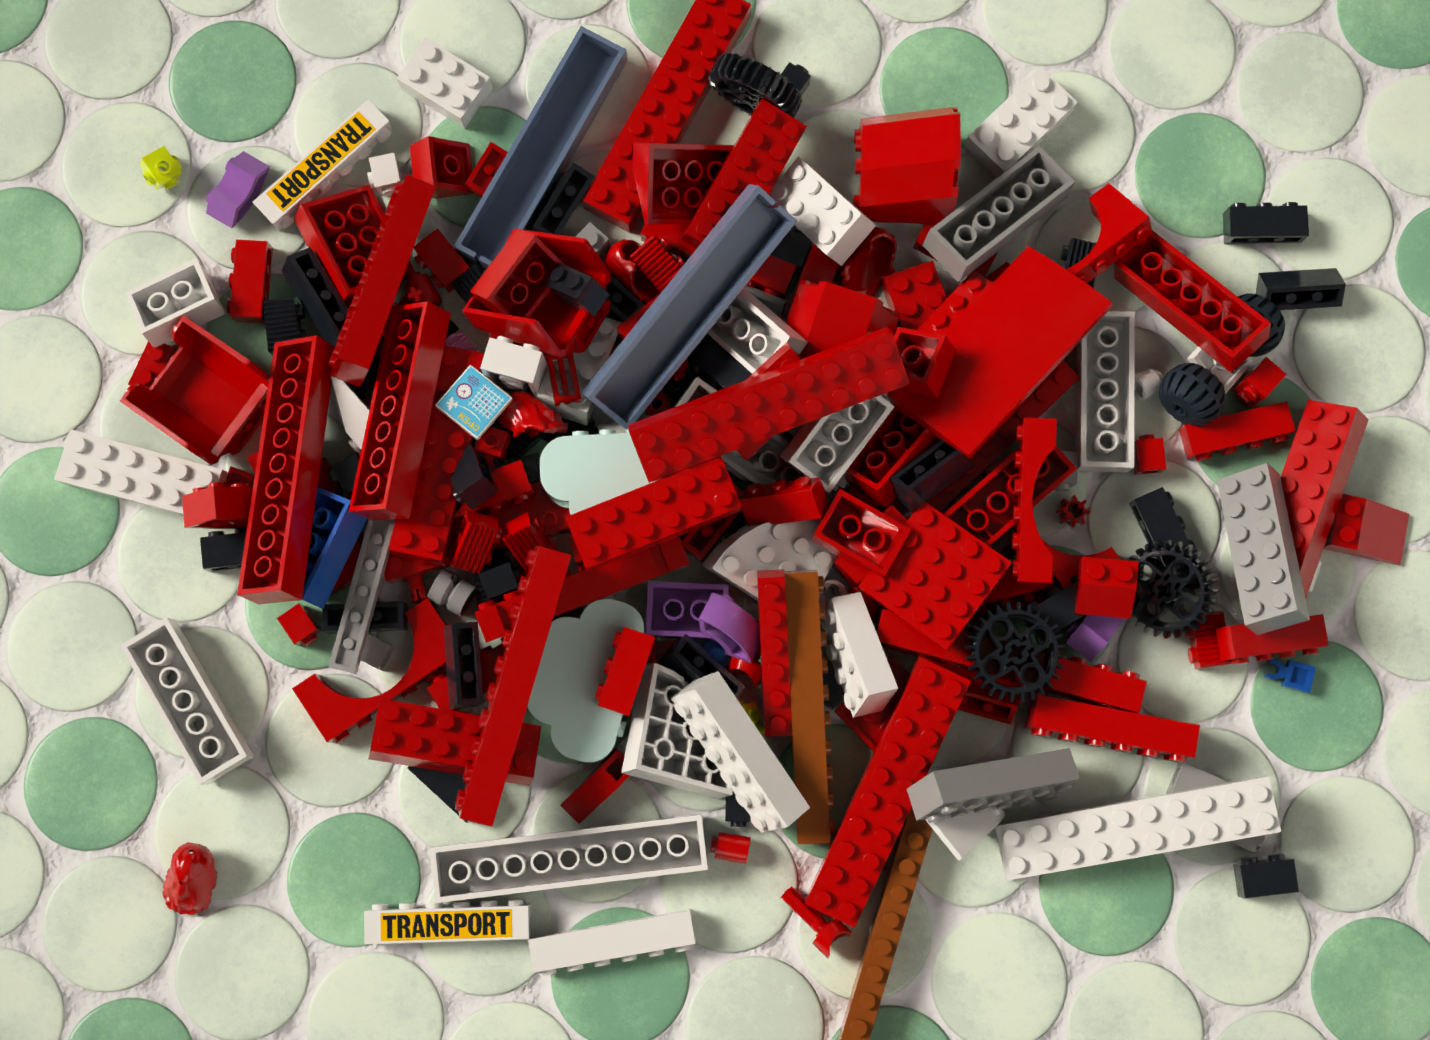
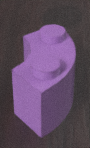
(237, 189)
(731, 627)
(1091, 634)

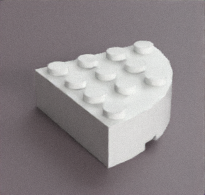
(768, 548)
(661, 740)

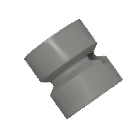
(451, 592)

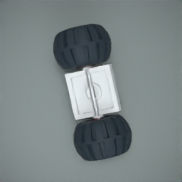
(1198, 389)

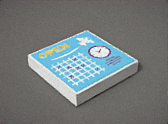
(474, 402)

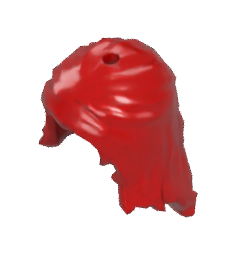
(870, 262)
(627, 271)
(530, 416)
(190, 879)

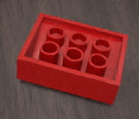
(675, 178)
(342, 235)

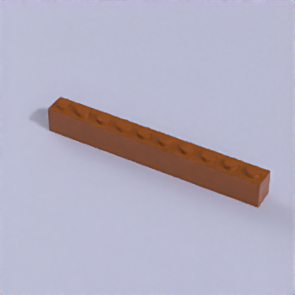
(807, 704)
(886, 930)

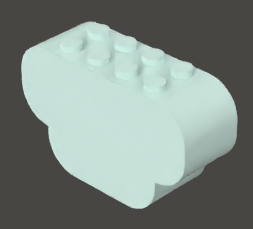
(590, 468)
(570, 677)

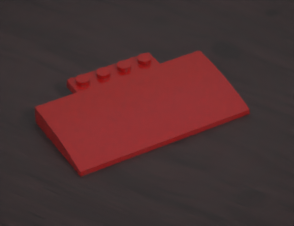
(1006, 345)

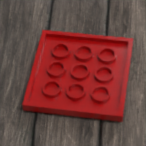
(937, 577)

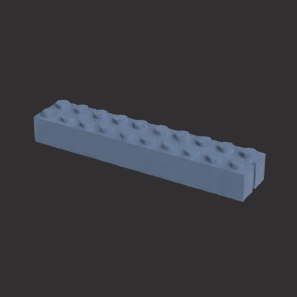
(543, 146)
(689, 306)

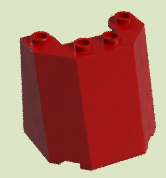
(908, 166)
(834, 315)
(554, 324)
(204, 395)

